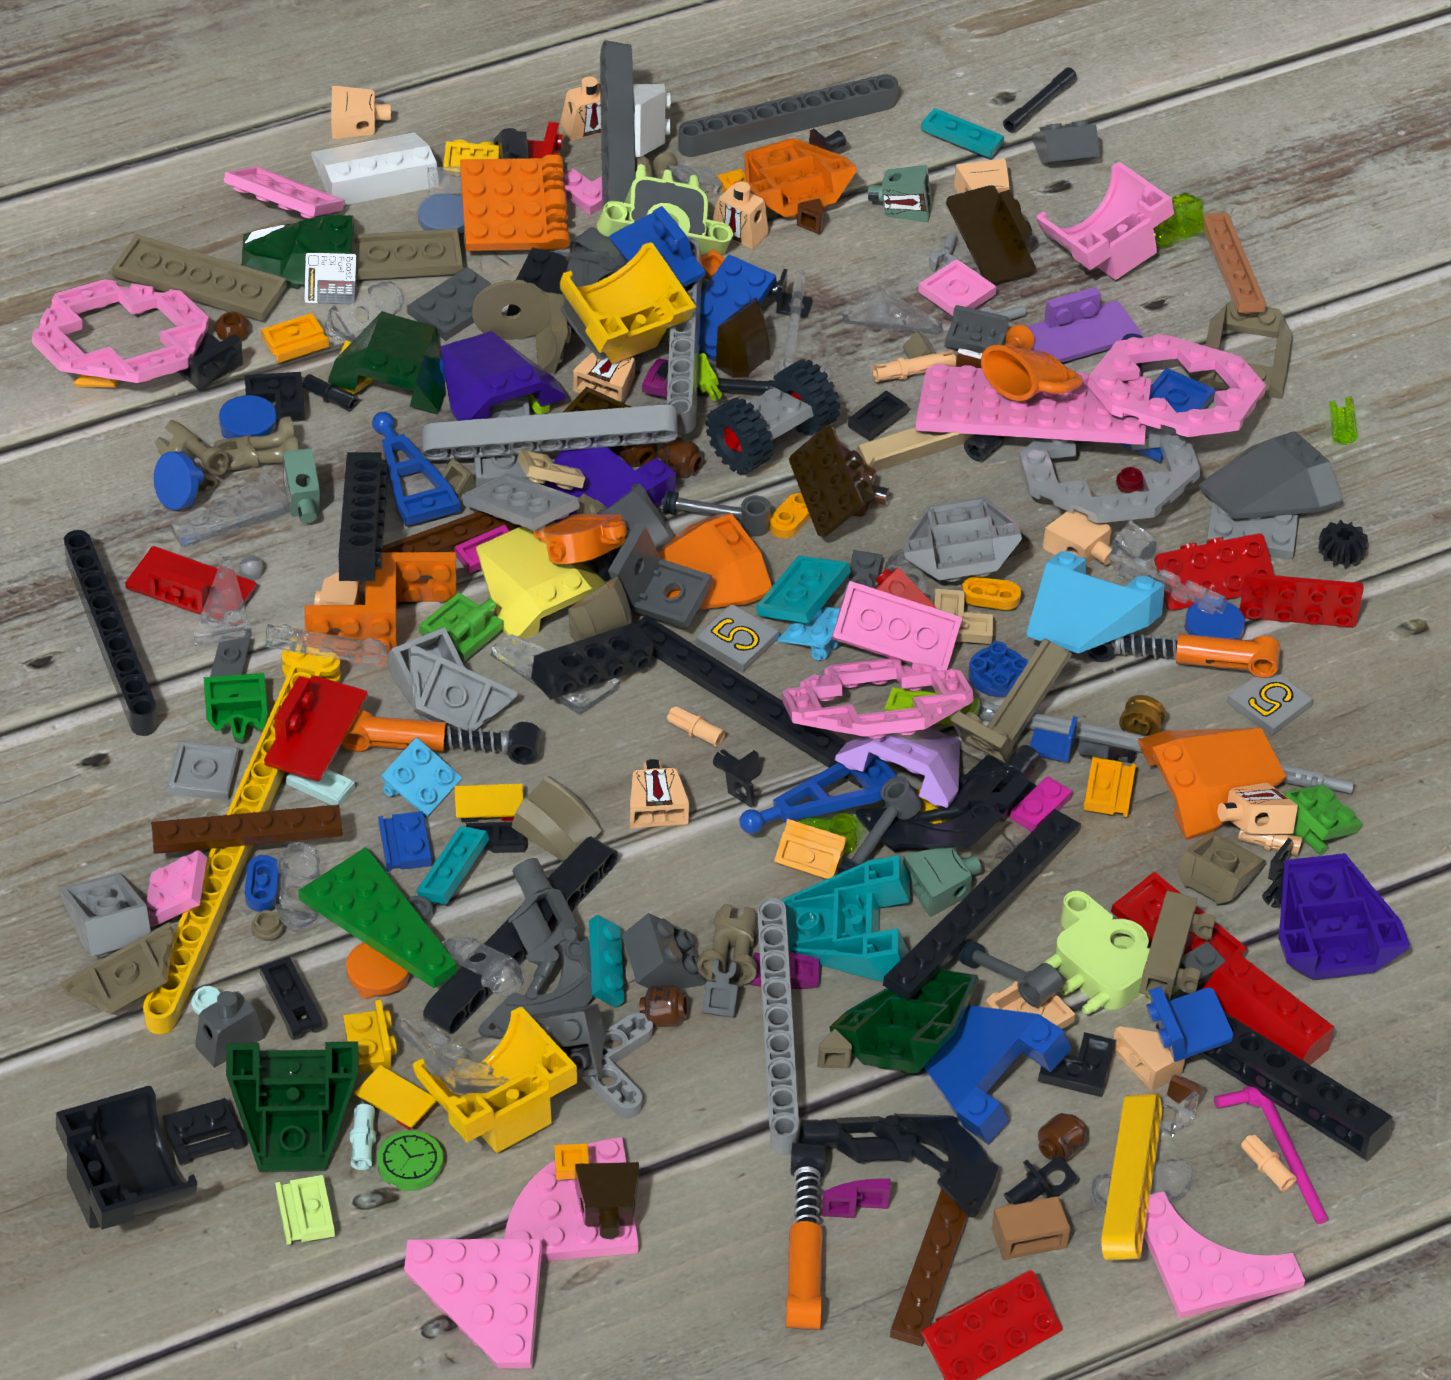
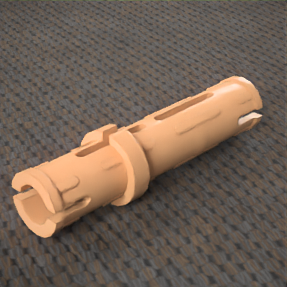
(907, 367)

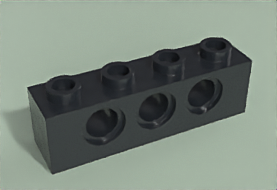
(592, 661)

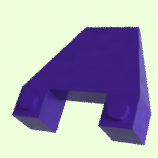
(611, 478)

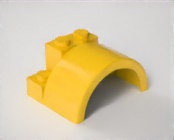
(631, 306)
(519, 1106)

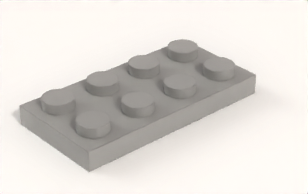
(495, 466)
(521, 501)

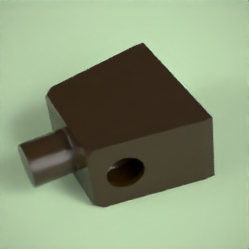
(607, 1195)

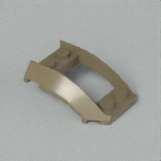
(1267, 323)

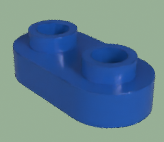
(261, 885)

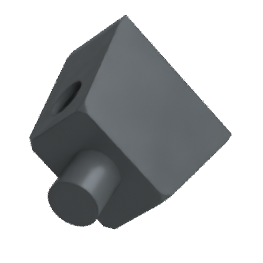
(226, 1022)

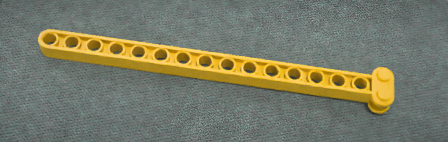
(227, 863)

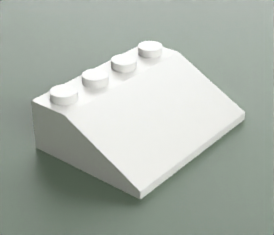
(375, 168)

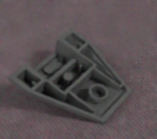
(1274, 479)

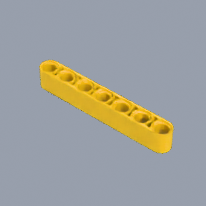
(1131, 1177)

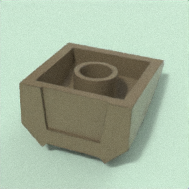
(600, 611)
(555, 819)
(1218, 867)

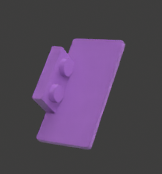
(1080, 326)

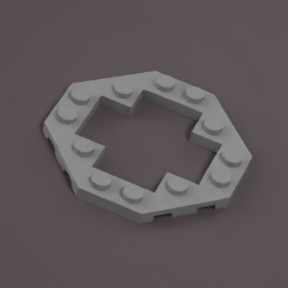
(1076, 495)

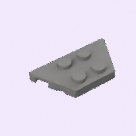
(453, 693)

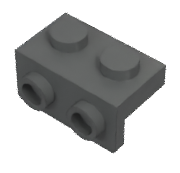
(976, 329)

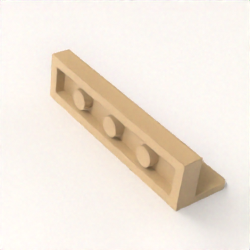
(907, 446)

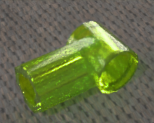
(840, 824)

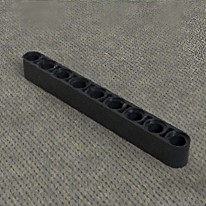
(110, 633)
(576, 879)

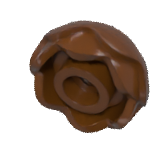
(230, 324)

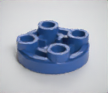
(247, 416)
(176, 480)
(1224, 625)
(995, 669)

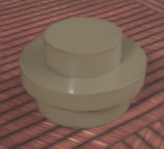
(266, 925)

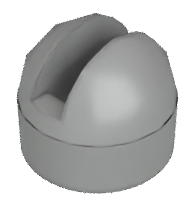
(251, 567)

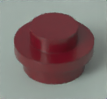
(1130, 480)

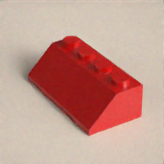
(1270, 1009)

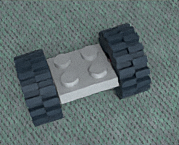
(746, 430)

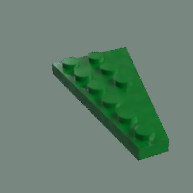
(374, 910)

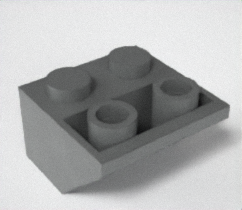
(1070, 143)
(662, 954)
(578, 1034)

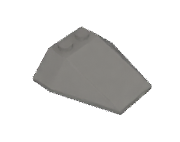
(962, 539)

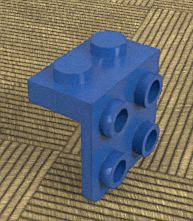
(1189, 1022)

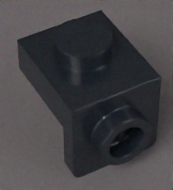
(512, 144)

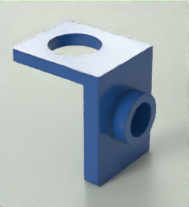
(1054, 744)

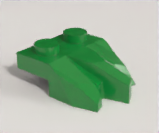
(236, 702)

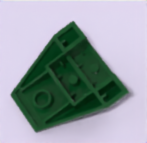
(396, 354)
(905, 1033)
(292, 1101)

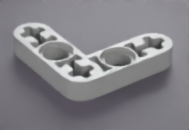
(611, 1093)

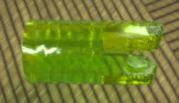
(1343, 422)

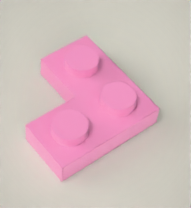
(583, 192)

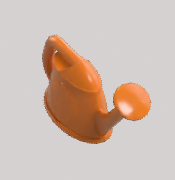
(1023, 372)

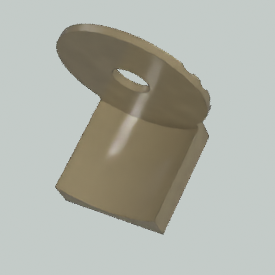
(538, 317)

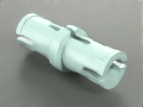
(362, 1137)

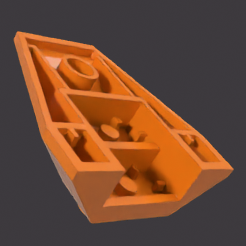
(796, 173)
(1205, 766)

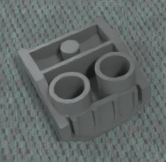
(639, 509)

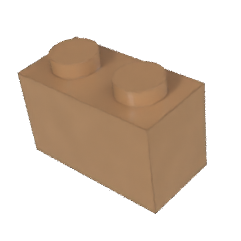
(1030, 1228)

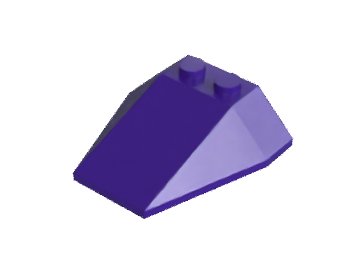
(491, 371)
(1335, 919)

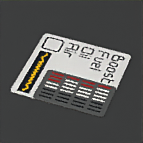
(330, 278)

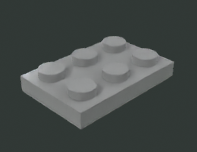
(1277, 530)

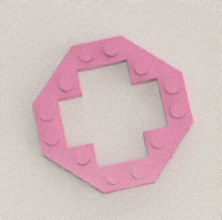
(63, 319)
(1232, 404)
(950, 685)

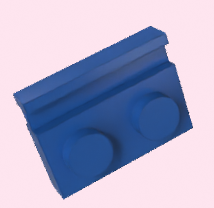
(405, 841)

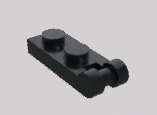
(290, 997)

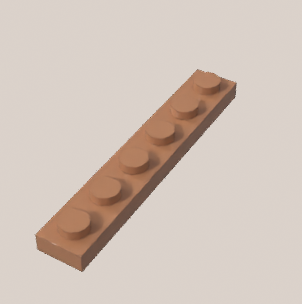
(1233, 263)

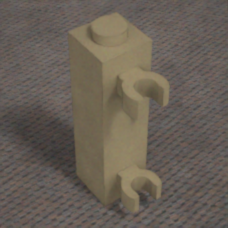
(1169, 942)

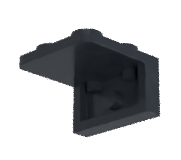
(213, 360)

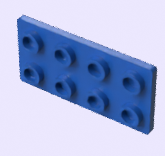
(666, 237)

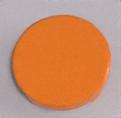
(374, 973)

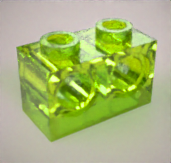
(1184, 222)

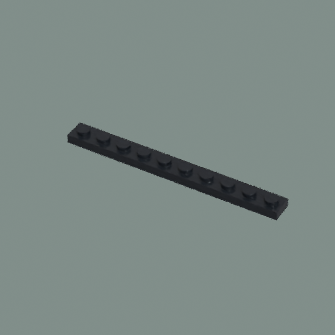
(741, 693)
(981, 905)

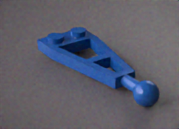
(422, 505)
(871, 779)

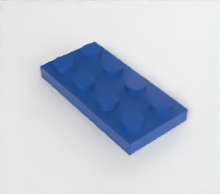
(728, 291)
(1182, 395)

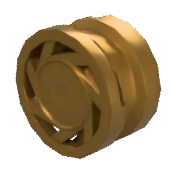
(1143, 715)

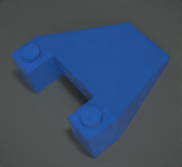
(979, 1055)

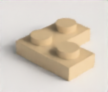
(541, 469)
(974, 626)

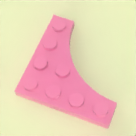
(1206, 1275)

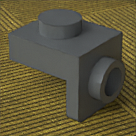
(1204, 959)

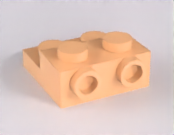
(1052, 1009)

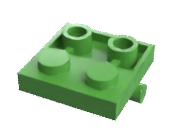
(466, 623)
(1321, 816)

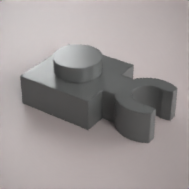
(865, 567)
(721, 995)

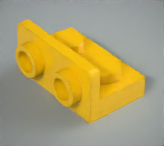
(462, 149)
(372, 1036)

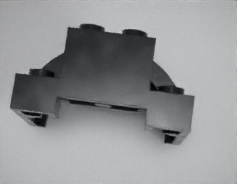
(119, 1159)

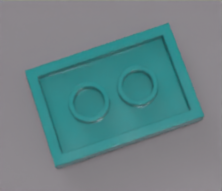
(803, 589)

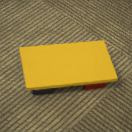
(487, 801)
(395, 1097)

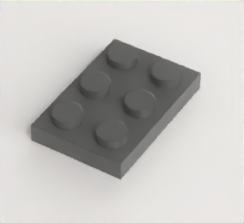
(449, 304)

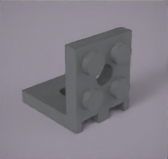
(650, 579)

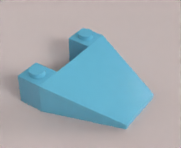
(1088, 611)

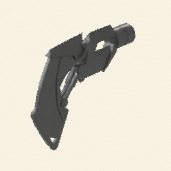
(587, 270)
(541, 945)

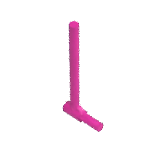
(1253, 1097)

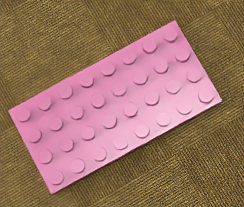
(966, 403)

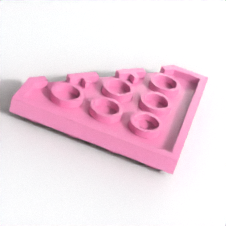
(484, 1290)

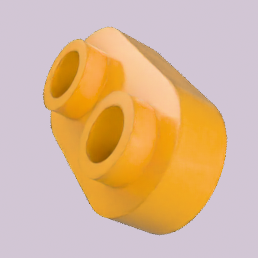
(789, 517)
(991, 593)

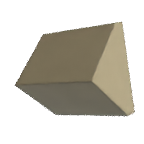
(918, 346)
(459, 478)
(834, 1051)

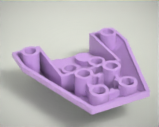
(922, 753)

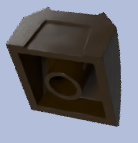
(743, 341)

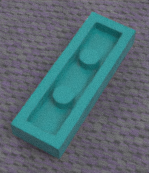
(962, 133)
(453, 864)
(606, 961)

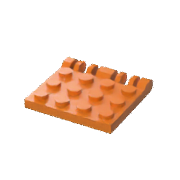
(510, 204)

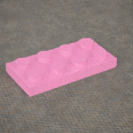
(284, 191)
(896, 627)

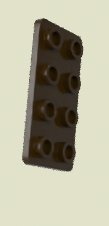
(993, 232)
(830, 480)

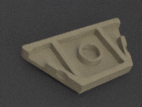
(125, 973)

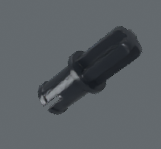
(330, 392)

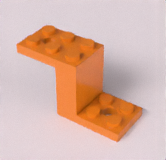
(394, 583)

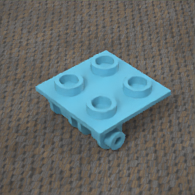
(815, 633)
(420, 777)

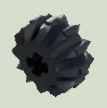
(1343, 543)

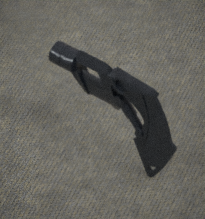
(973, 806)
(964, 1177)

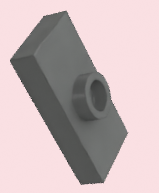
(231, 657)

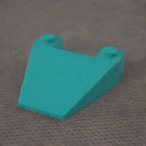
(841, 918)

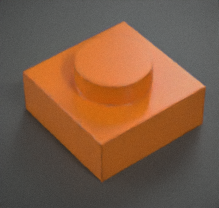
(711, 262)

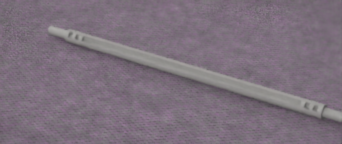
(1129, 741)

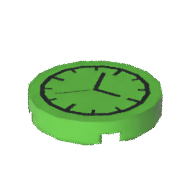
(410, 1160)

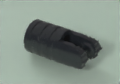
(980, 446)

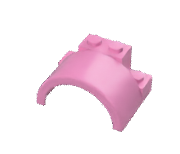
(1120, 229)

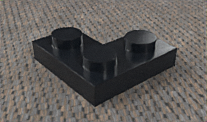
(279, 387)
(1085, 1072)

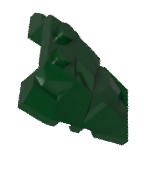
(284, 247)

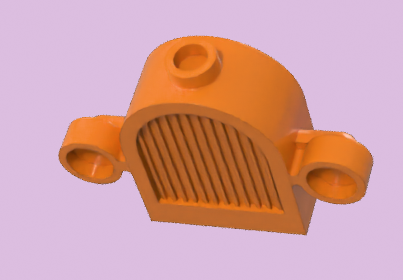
(582, 537)

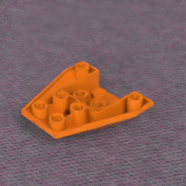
(727, 553)

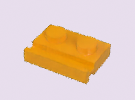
(294, 338)
(1109, 787)
(810, 849)

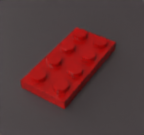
(1144, 907)

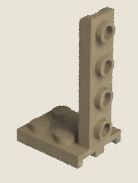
(1018, 706)

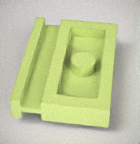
(305, 1209)

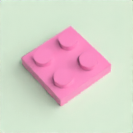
(956, 286)
(175, 888)

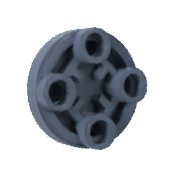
(441, 212)

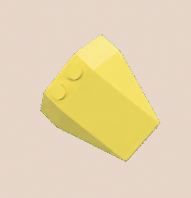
(529, 584)

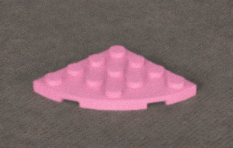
(551, 1212)

